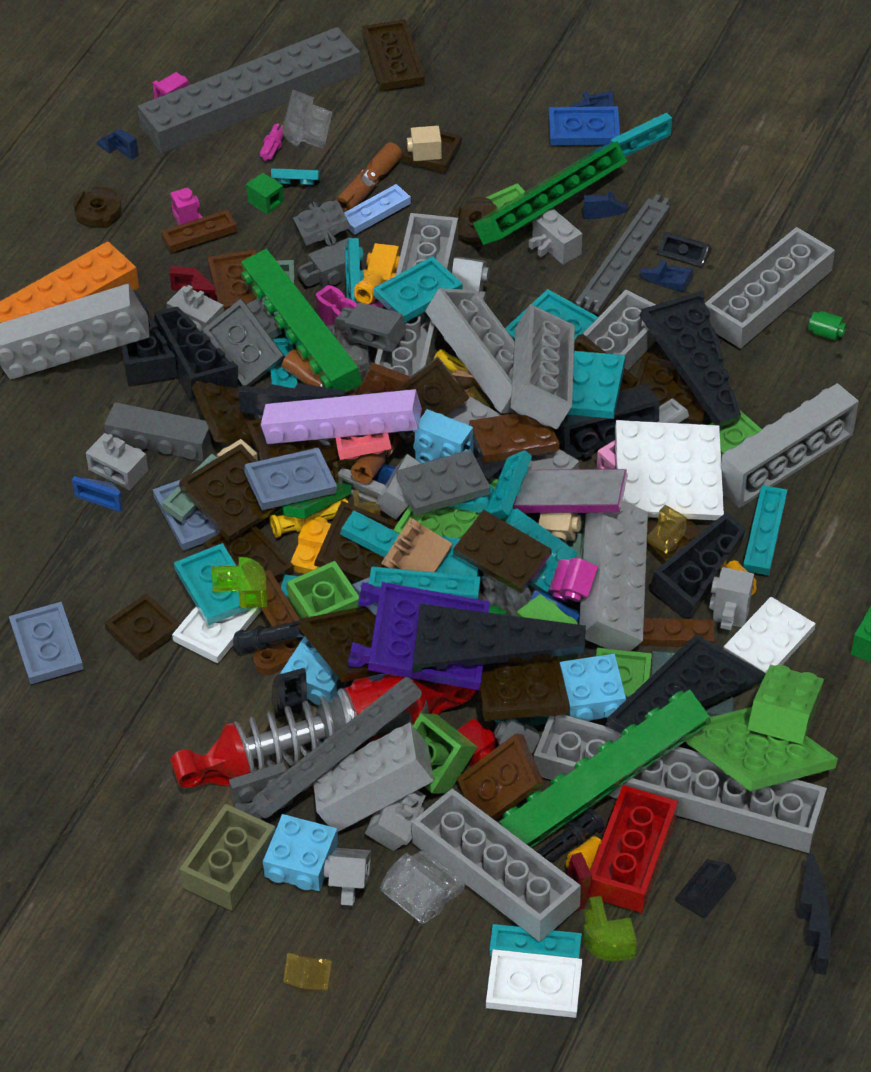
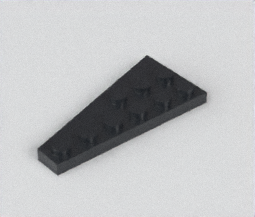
(693, 348)
(482, 638)
(697, 666)

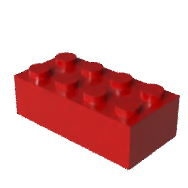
(632, 848)

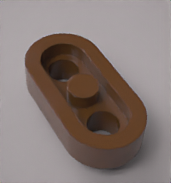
(279, 657)

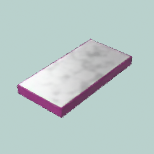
(572, 491)

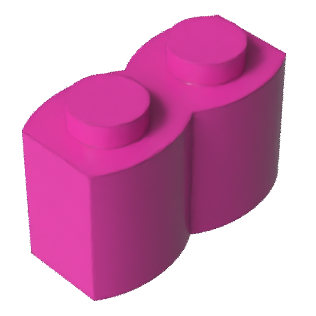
(330, 304)
(572, 579)

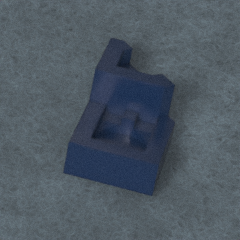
(597, 100)
(121, 141)
(602, 206)
(669, 277)

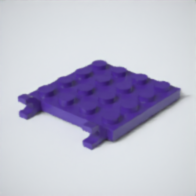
(396, 633)

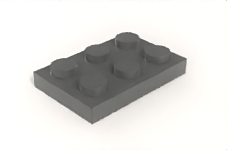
(244, 342)
(443, 482)

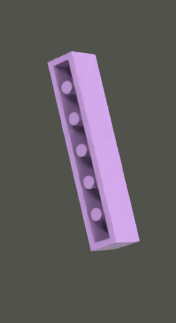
(341, 416)

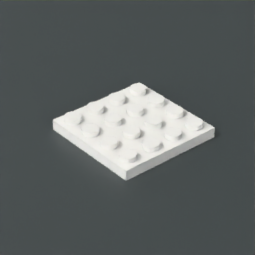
(671, 467)

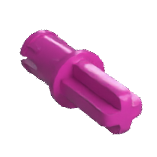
(272, 142)

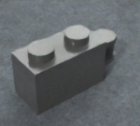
(326, 266)
(372, 326)

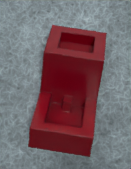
(191, 276)

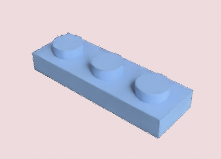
(377, 208)

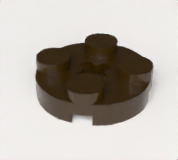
(475, 207)
(102, 216)

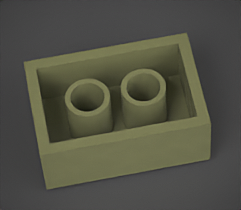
(227, 857)

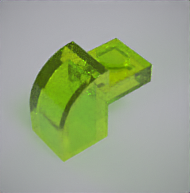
(246, 578)
(608, 939)

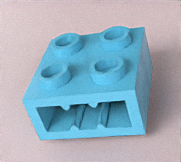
(441, 437)
(319, 675)
(592, 686)
(299, 852)

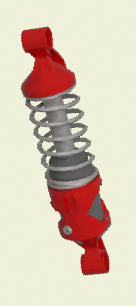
(235, 753)

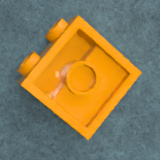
(309, 544)

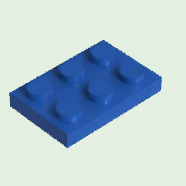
(583, 125)

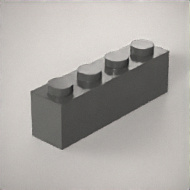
(159, 431)

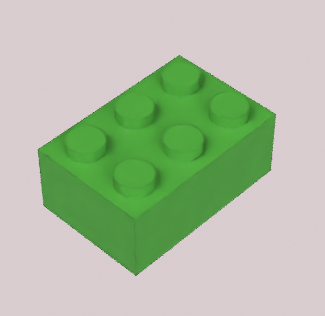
(785, 703)

